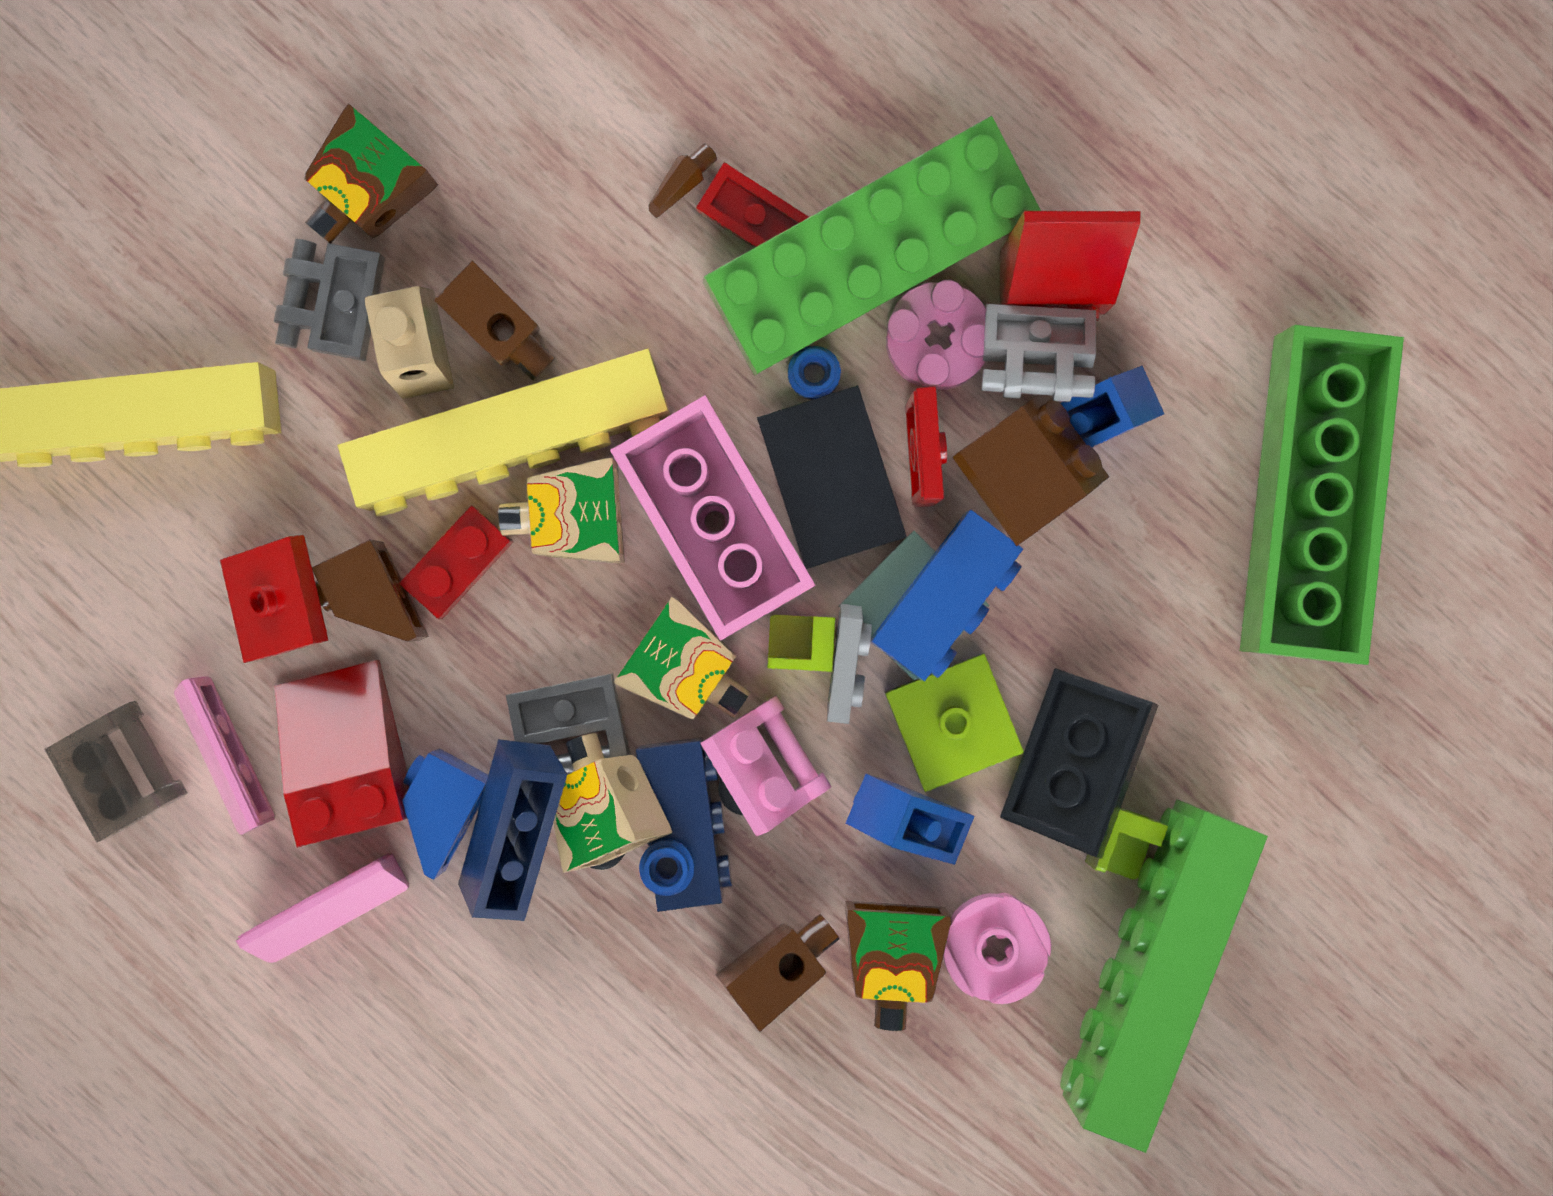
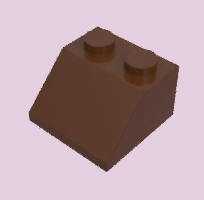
(1031, 467)

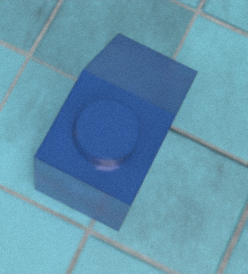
(1116, 407)
(441, 806)
(909, 820)

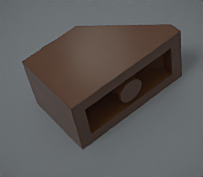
(366, 590)

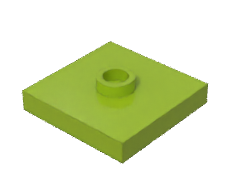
(954, 723)

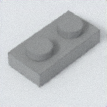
(845, 686)

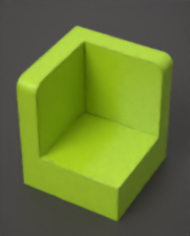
(801, 643)
(1129, 844)

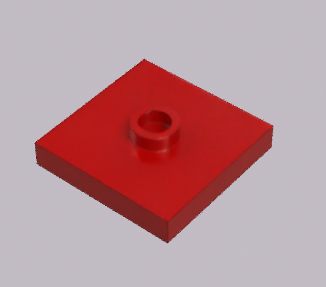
(925, 448)
(274, 599)

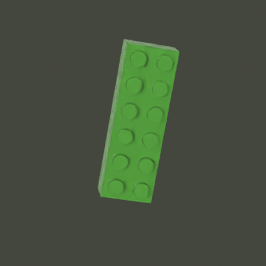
(871, 246)
(1321, 494)
(1160, 974)

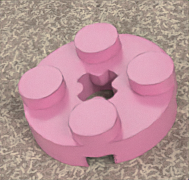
(908, 328)
(1025, 955)

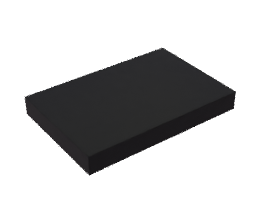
(831, 477)
(1079, 762)

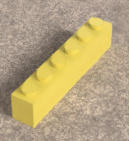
(138, 413)
(504, 432)

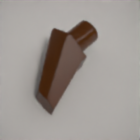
(682, 178)

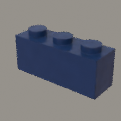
(680, 780)
(511, 830)

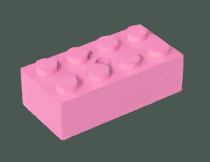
(682, 475)

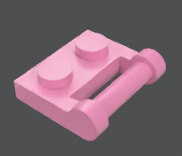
(753, 771)

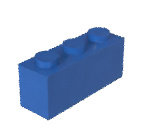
(948, 596)

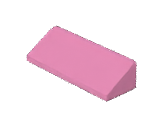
(223, 753)
(325, 910)

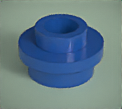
(814, 356)
(654, 879)

